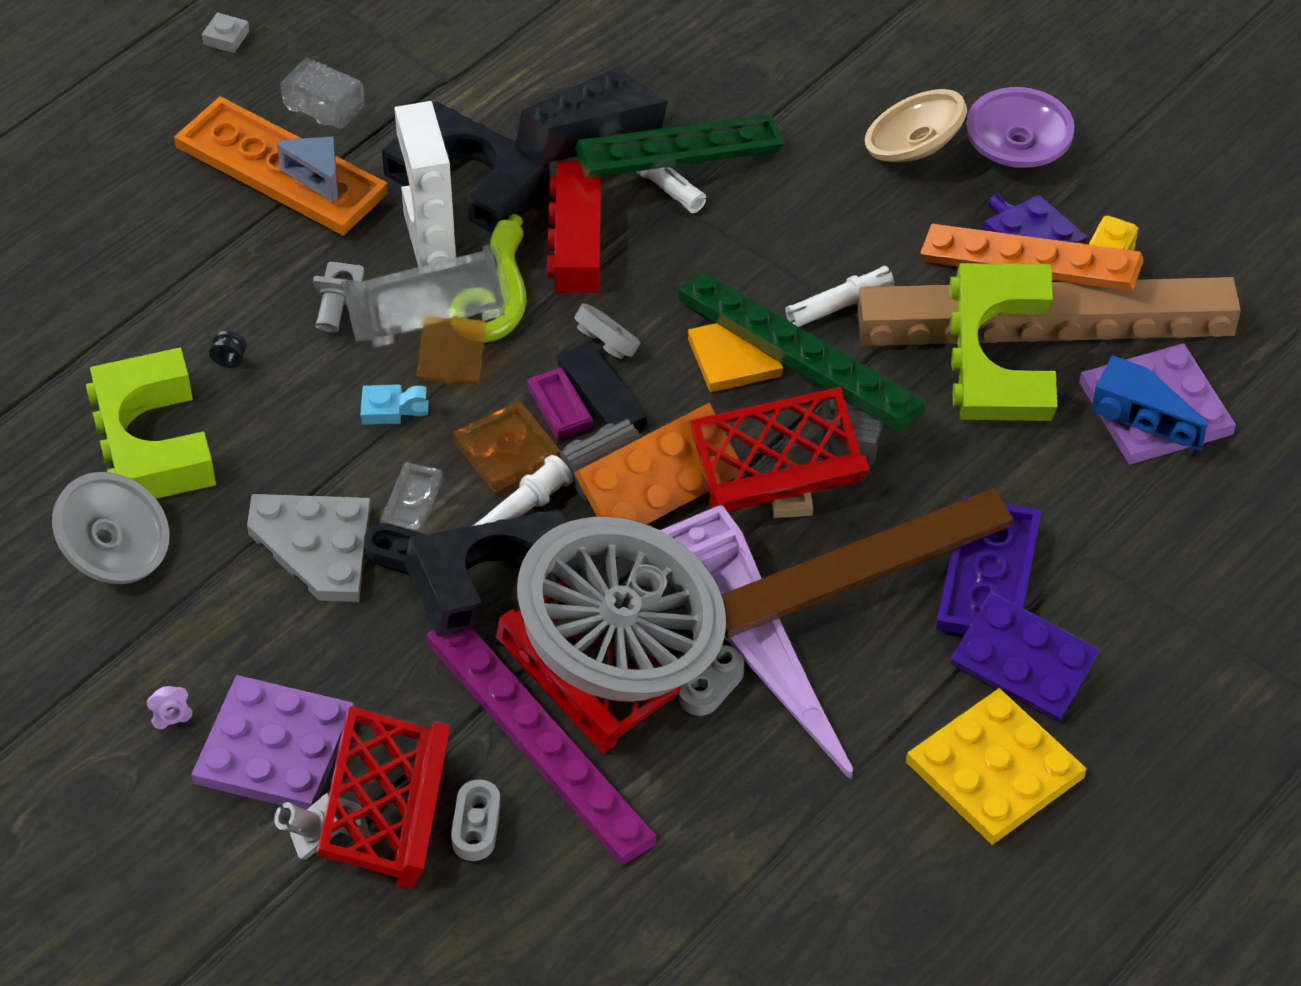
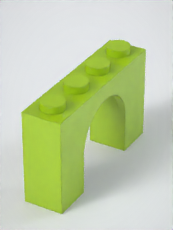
(983, 387)
(131, 388)

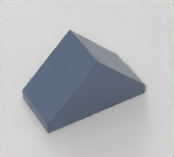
(311, 163)

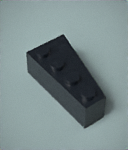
(592, 109)

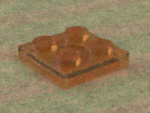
(505, 446)

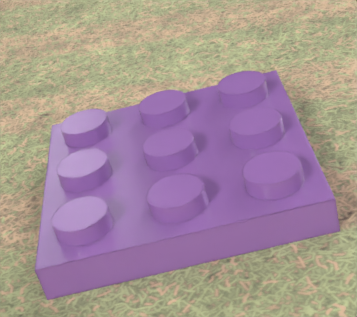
(1183, 376)
(272, 743)

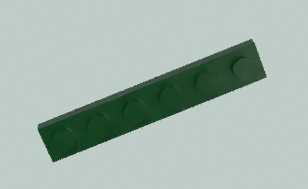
(679, 146)

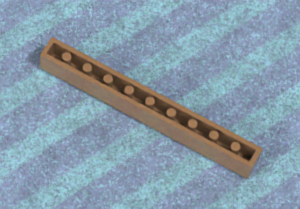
(1076, 313)

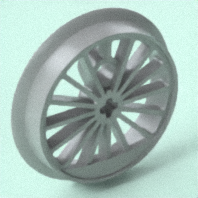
(620, 611)

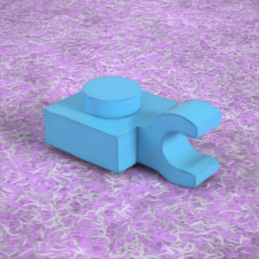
(387, 403)

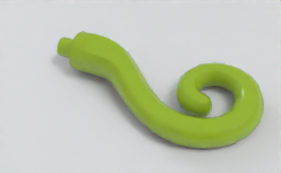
(507, 237)

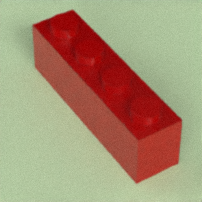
(576, 230)

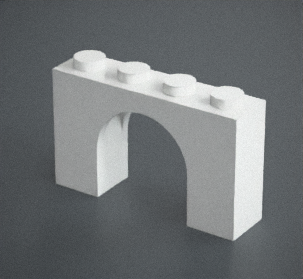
(429, 196)

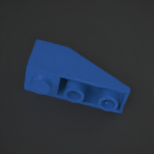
(1145, 402)

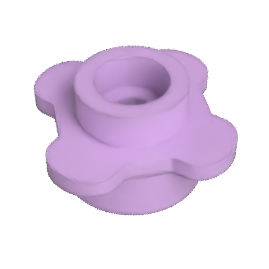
(164, 699)

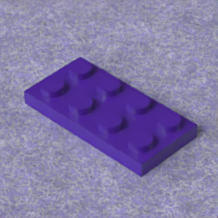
(987, 565)

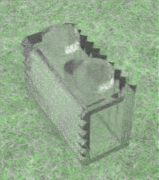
(322, 93)

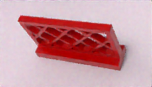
(796, 478)
(581, 707)
(416, 811)

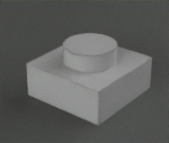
(225, 32)

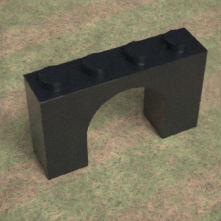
(505, 191)
(441, 563)

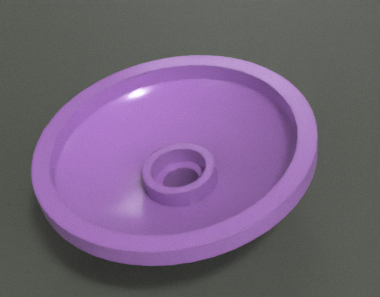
(1020, 127)

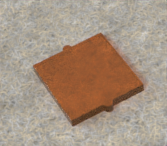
(451, 350)

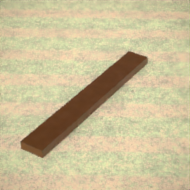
(864, 561)

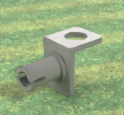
(332, 294)
(307, 824)

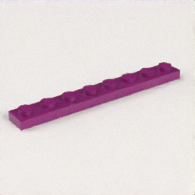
(544, 744)

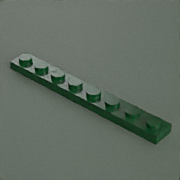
(802, 351)

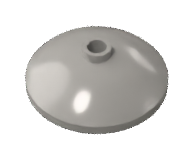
(122, 515)

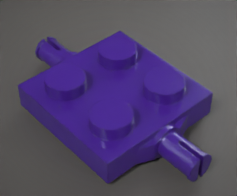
(1032, 219)

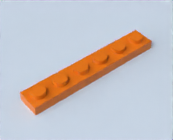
(1068, 260)

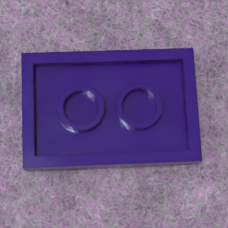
(1025, 657)

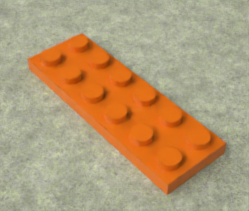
(248, 151)

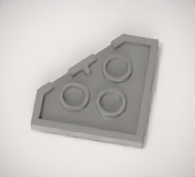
(315, 540)

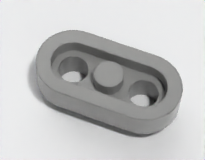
(597, 324)
(716, 680)
(476, 823)

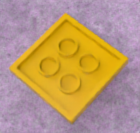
(995, 766)

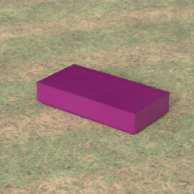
(560, 403)

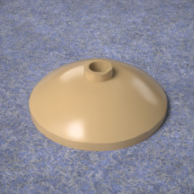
(916, 126)

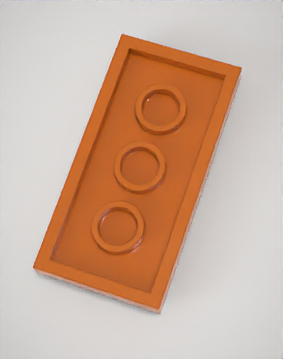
(654, 472)

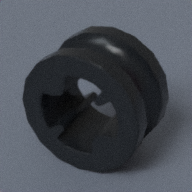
(227, 349)

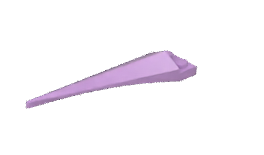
(766, 648)

